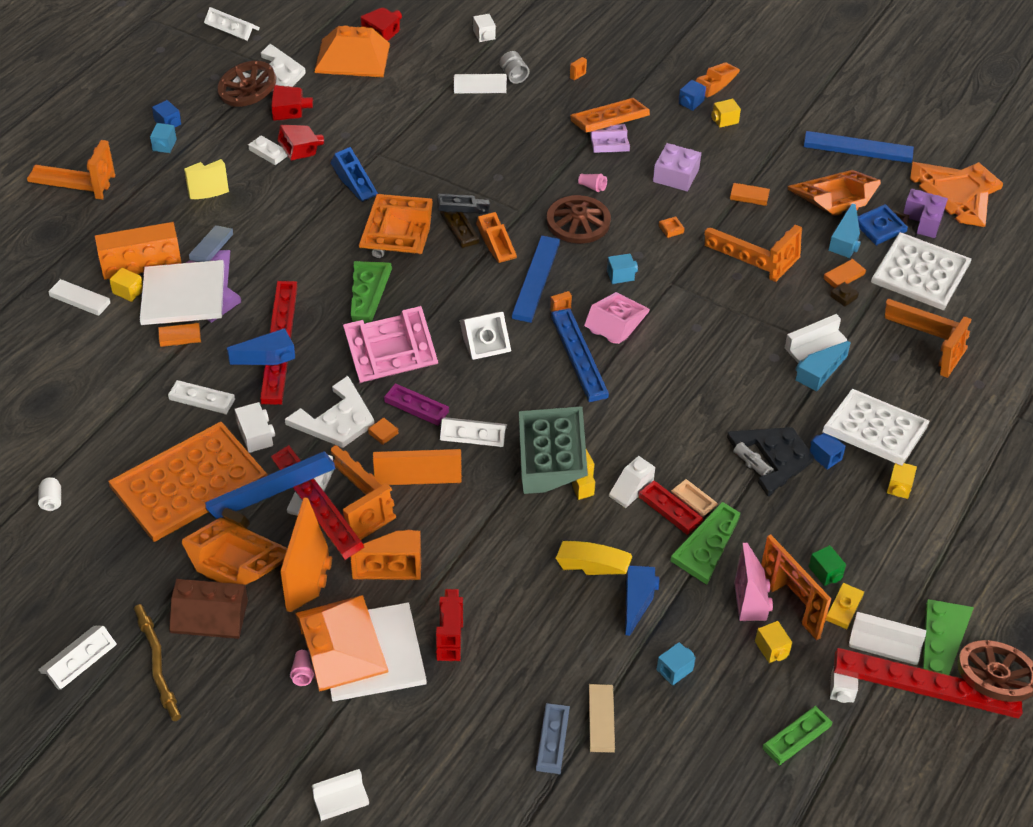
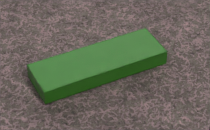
(797, 735)

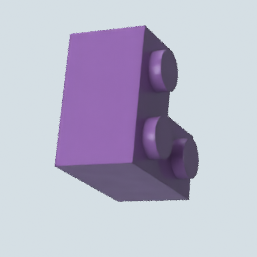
(926, 209)

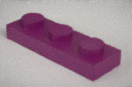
(416, 404)

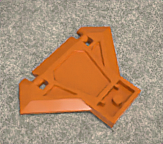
(964, 188)

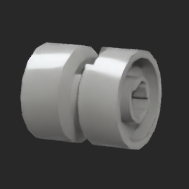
(514, 67)

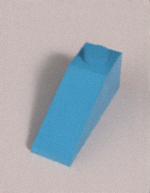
(846, 236)
(821, 365)

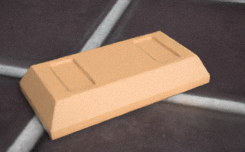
(694, 498)

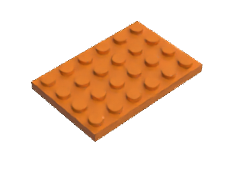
(178, 482)

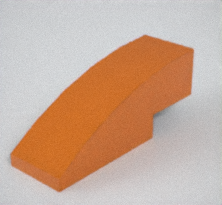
(717, 78)
(496, 237)

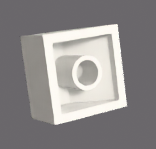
(485, 335)

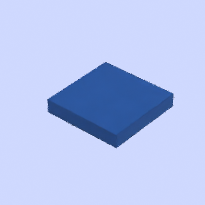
(878, 227)

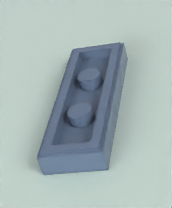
(211, 244)
(552, 738)

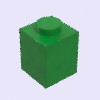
(827, 565)

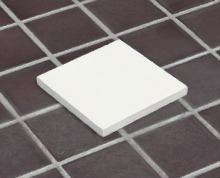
(921, 271)
(182, 292)
(876, 426)
(401, 652)

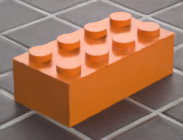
(138, 249)

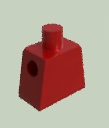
(383, 22)
(289, 102)
(299, 141)

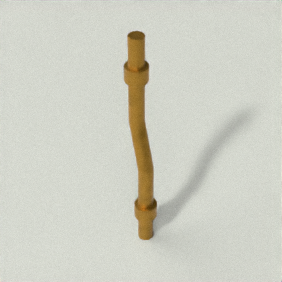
(167, 698)

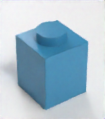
(163, 138)
(621, 268)
(676, 663)

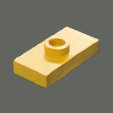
(845, 606)

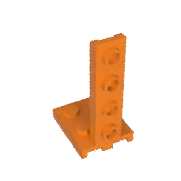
(100, 170)
(776, 261)
(952, 331)
(375, 507)

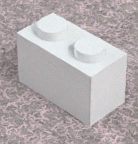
(254, 427)

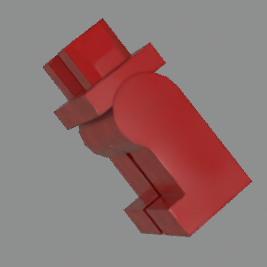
(451, 621)

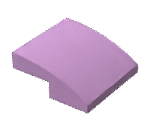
(610, 139)

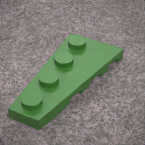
(368, 288)
(706, 544)
(944, 632)

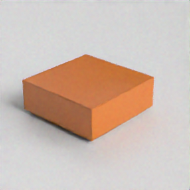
(578, 68)
(671, 227)
(561, 301)
(383, 431)

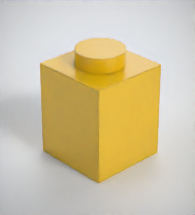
(726, 113)
(126, 284)
(901, 480)
(773, 642)

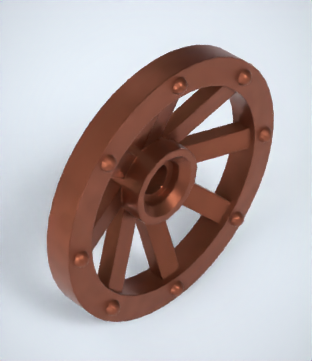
(248, 87)
(578, 216)
(996, 675)

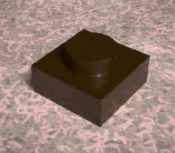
(844, 294)

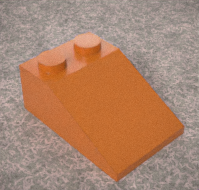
(389, 557)

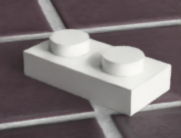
(267, 150)

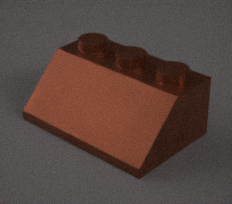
(208, 608)

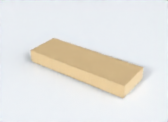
(601, 718)

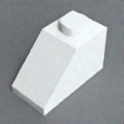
(632, 481)

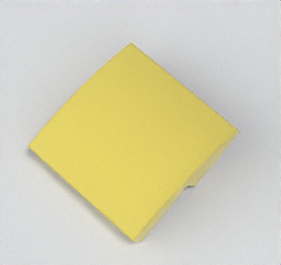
(206, 180)

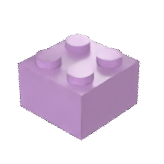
(677, 167)

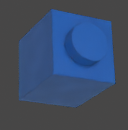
(692, 95)
(166, 114)
(827, 450)

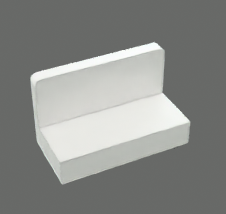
(339, 795)

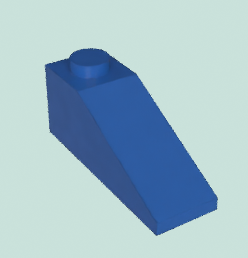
(352, 174)
(263, 350)
(639, 594)

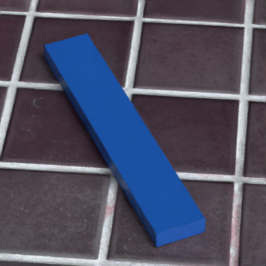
(859, 147)
(536, 279)
(579, 355)
(271, 484)

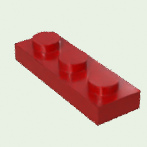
(670, 507)

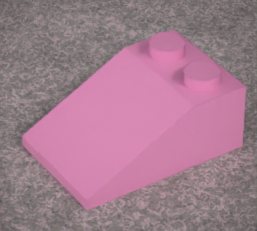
(615, 317)
(752, 588)

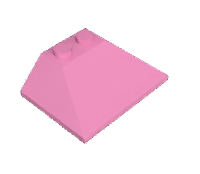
(390, 345)

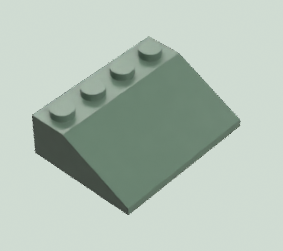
(552, 448)

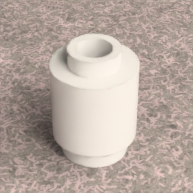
(49, 494)

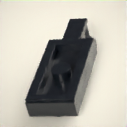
(462, 204)

